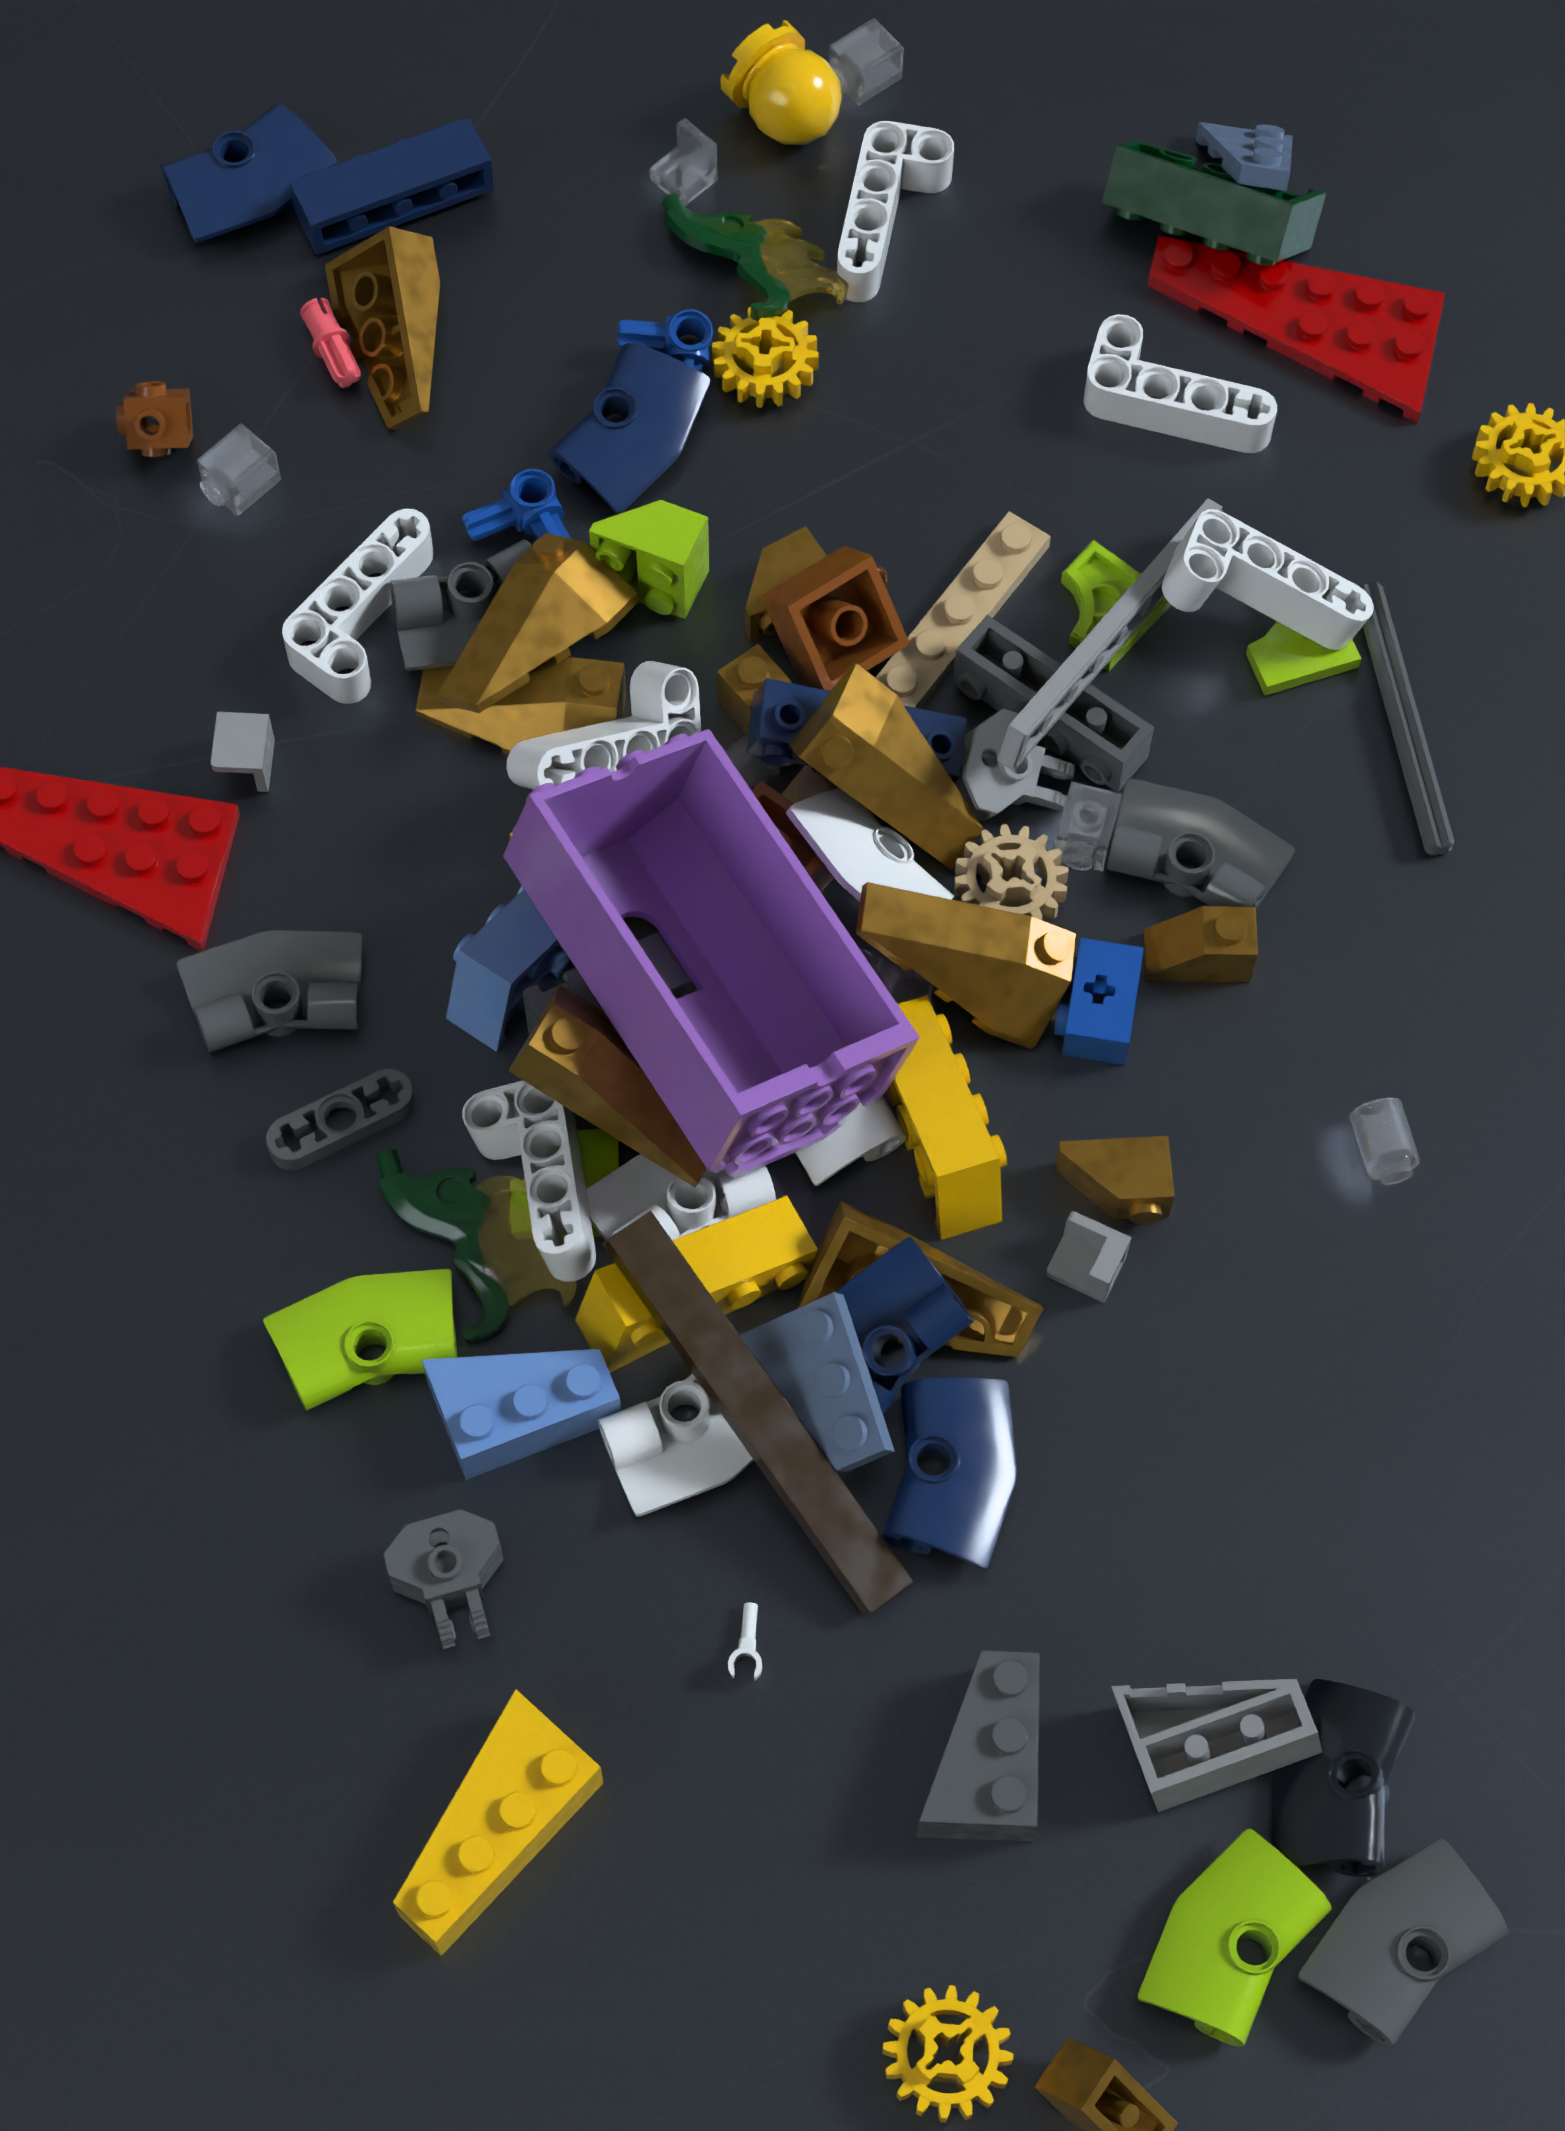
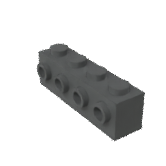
(1091, 733)

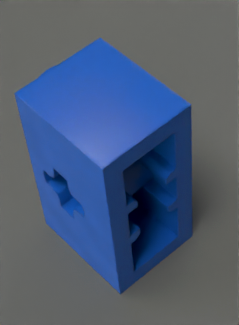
(1102, 1029)

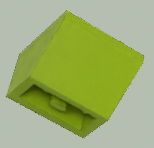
(657, 552)

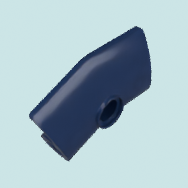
(245, 173)
(628, 456)
(904, 1300)
(972, 1433)

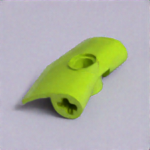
(330, 1328)
(1240, 1896)

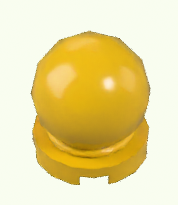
(785, 87)

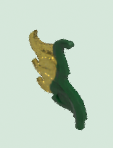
(764, 254)
(488, 1230)

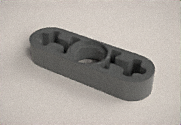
(348, 1097)

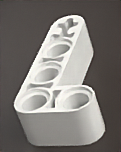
(889, 160)
(1237, 416)
(398, 550)
(1266, 577)
(661, 707)
(530, 1124)

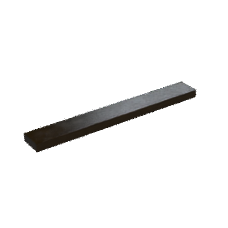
(757, 1413)

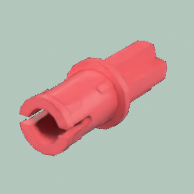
(331, 342)

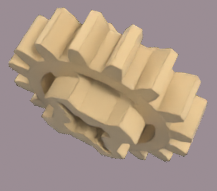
(1008, 871)

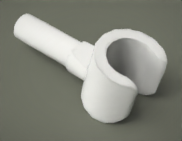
(747, 1642)

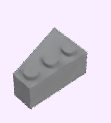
(1215, 1735)

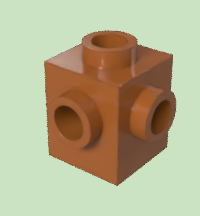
(170, 409)

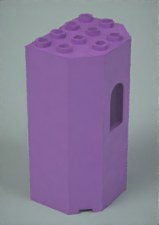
(785, 1003)

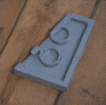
(1249, 155)
(825, 1379)

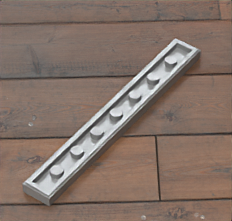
(1091, 654)

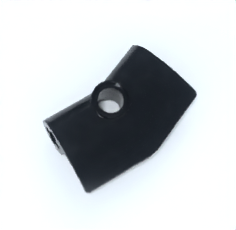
(1312, 1809)

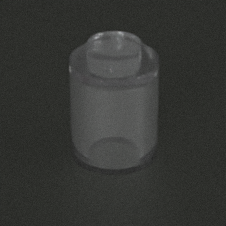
(1385, 1140)

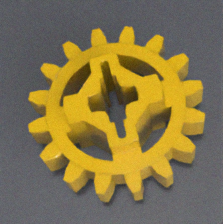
(765, 357)
(1525, 457)
(931, 2031)

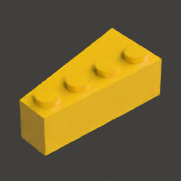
(947, 1127)
(732, 1259)
(499, 1819)

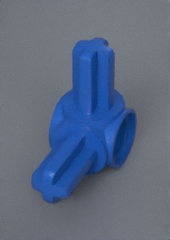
(665, 337)
(515, 511)

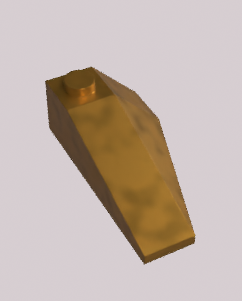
(390, 305)
(541, 609)
(553, 701)
(882, 760)
(986, 959)
(591, 1071)
(859, 1239)

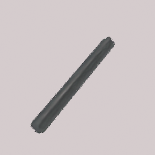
(1406, 726)

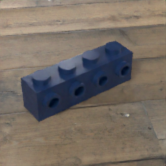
(392, 185)
(785, 707)

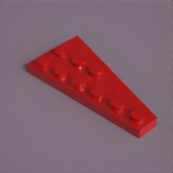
(1325, 319)
(123, 845)

